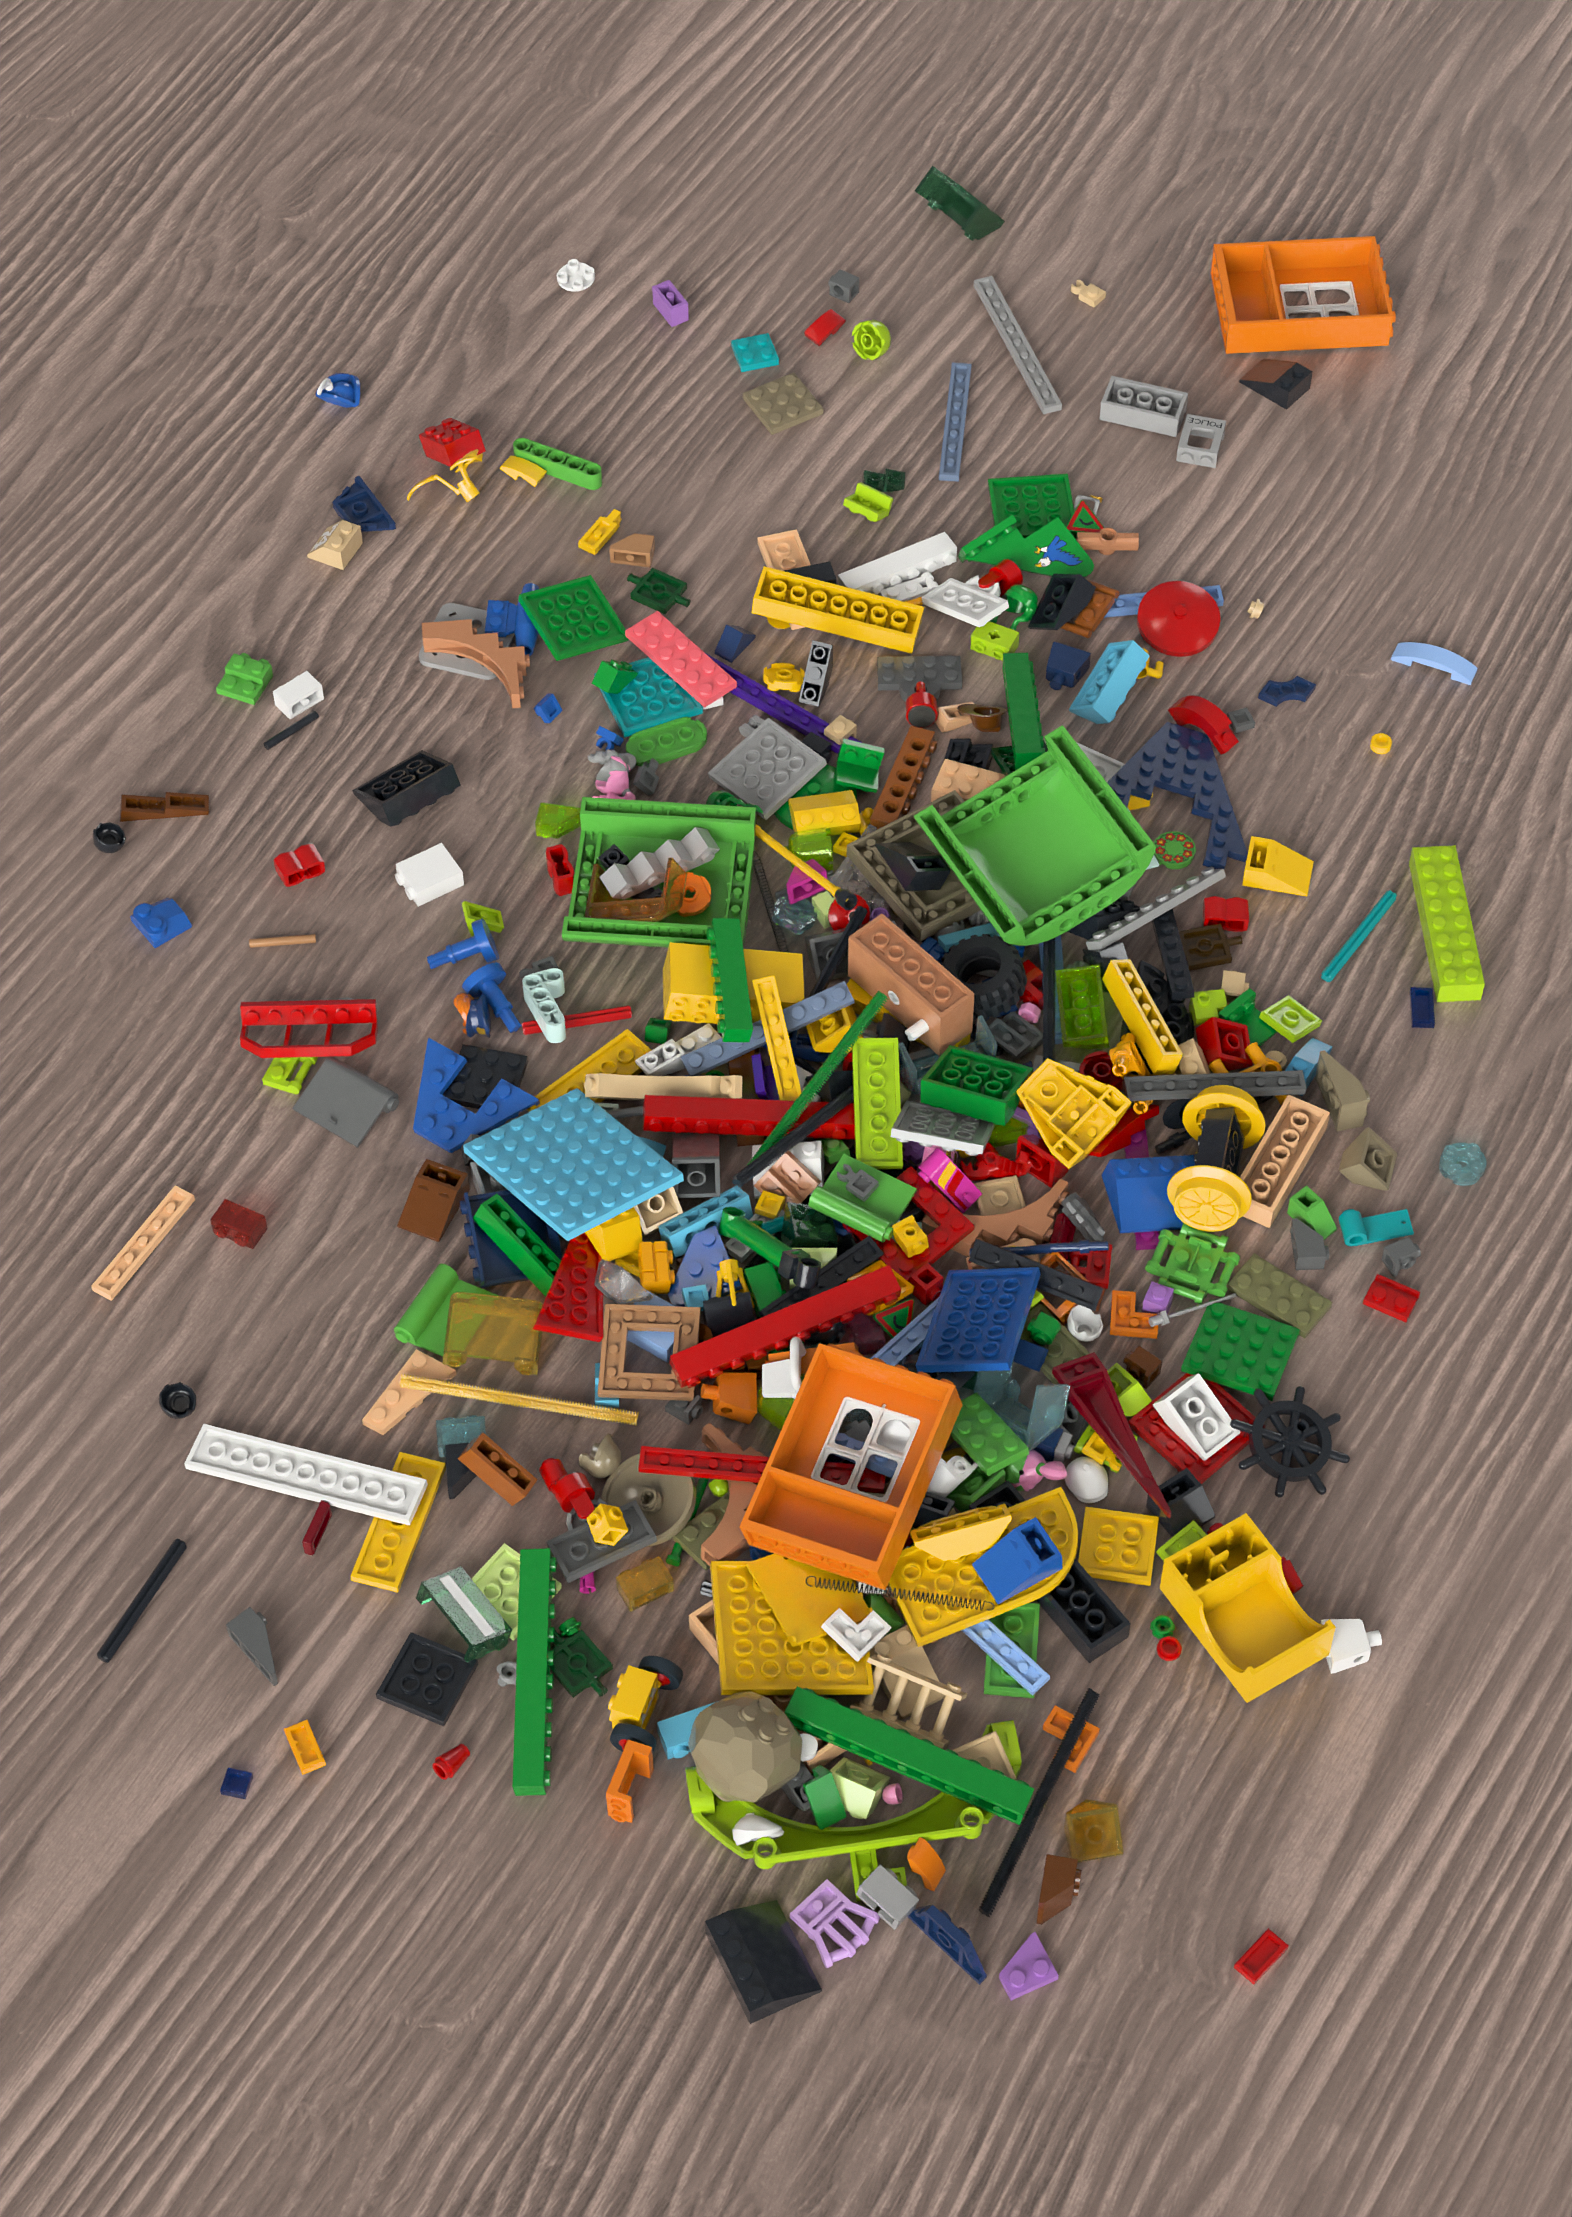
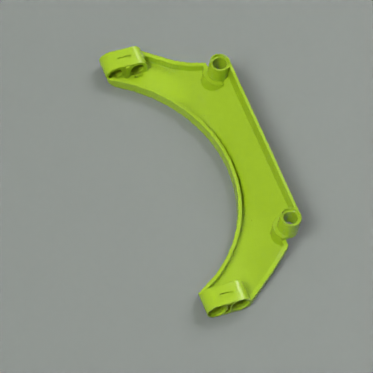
(935, 1820)

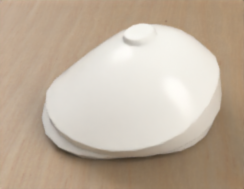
(1087, 1480)
(754, 1827)

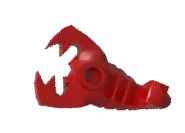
(996, 1165)

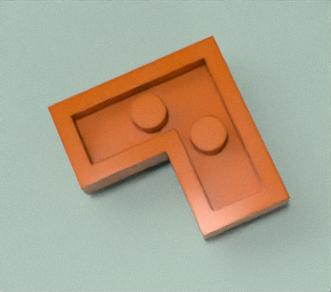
(1126, 1321)
(1057, 1725)

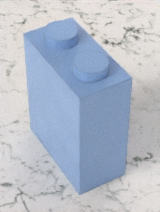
(654, 1342)

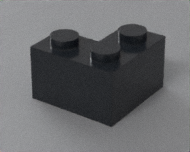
(1115, 951)

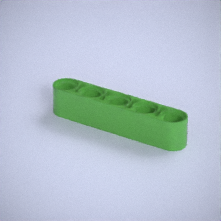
(560, 464)

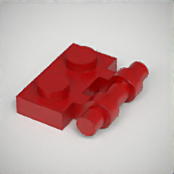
(1097, 1265)

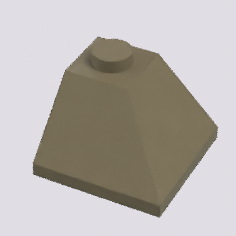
(1369, 1161)

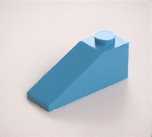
(1307, 1059)

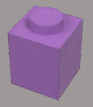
(1157, 1299)

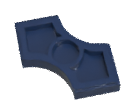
(1278, 692)

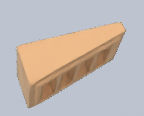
(946, 722)

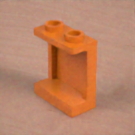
(634, 1760)

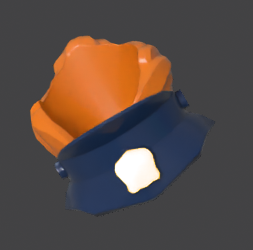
(474, 1013)

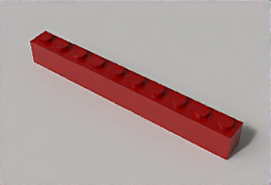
(736, 1116)
(778, 1328)

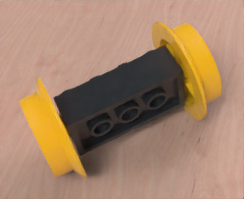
(1211, 1192)

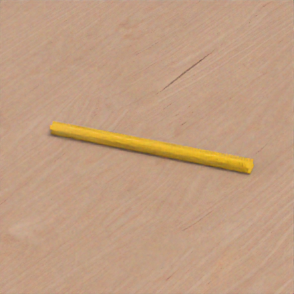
(494, 1396)

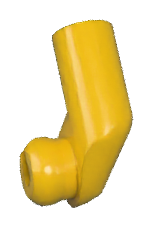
(865, 819)

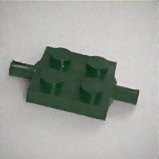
(658, 590)
(579, 1664)

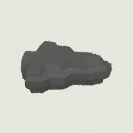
(1083, 1217)

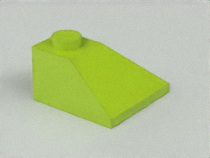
(1128, 1390)

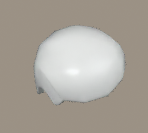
(1084, 1323)

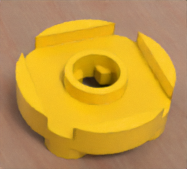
(783, 677)

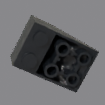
(914, 865)
(1101, 920)

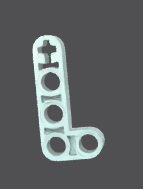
(539, 995)

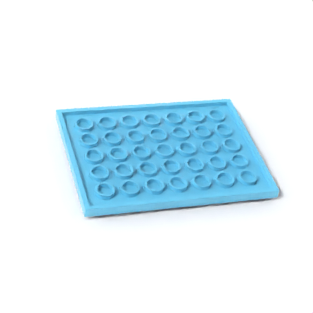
(573, 1164)

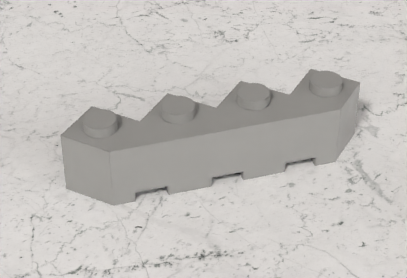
(650, 868)

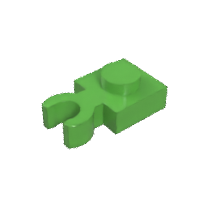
(833, 1149)

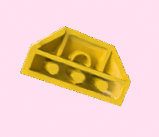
(962, 1533)

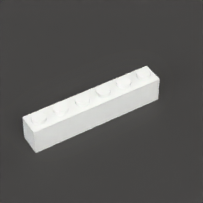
(901, 565)

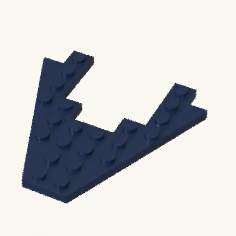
(1186, 765)

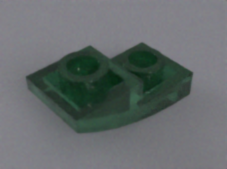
(887, 482)

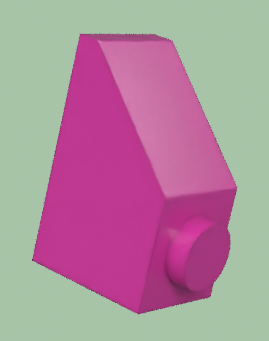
(801, 885)

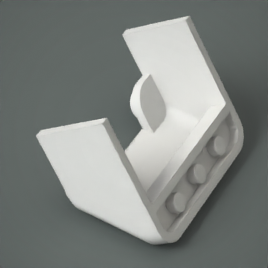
(946, 1476)

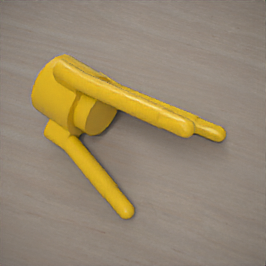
(730, 1272)

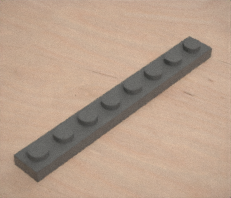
(1189, 1086)

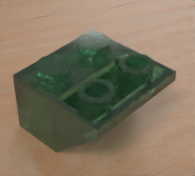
(807, 1228)

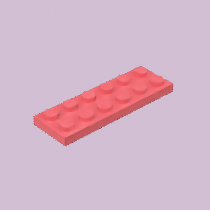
(681, 659)

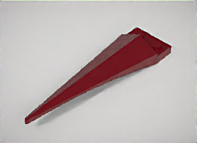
(1098, 1403)

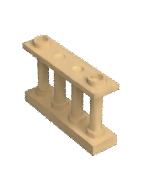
(889, 1715)

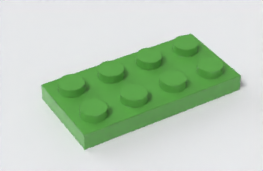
(986, 1436)
(1022, 1628)

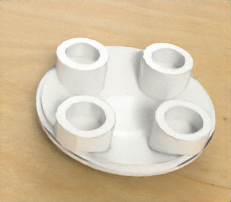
(575, 276)

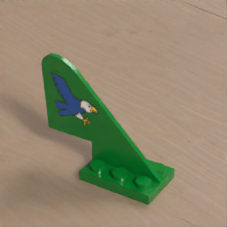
(1044, 552)

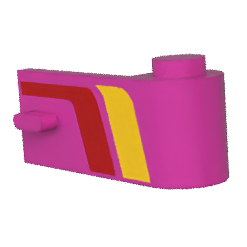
(949, 1179)

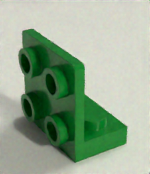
(858, 765)
(1243, 1011)

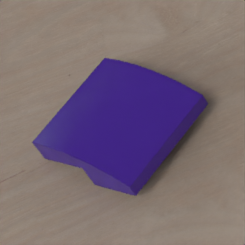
(764, 1079)

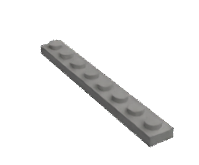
(1152, 910)

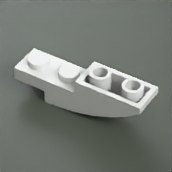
(667, 1057)

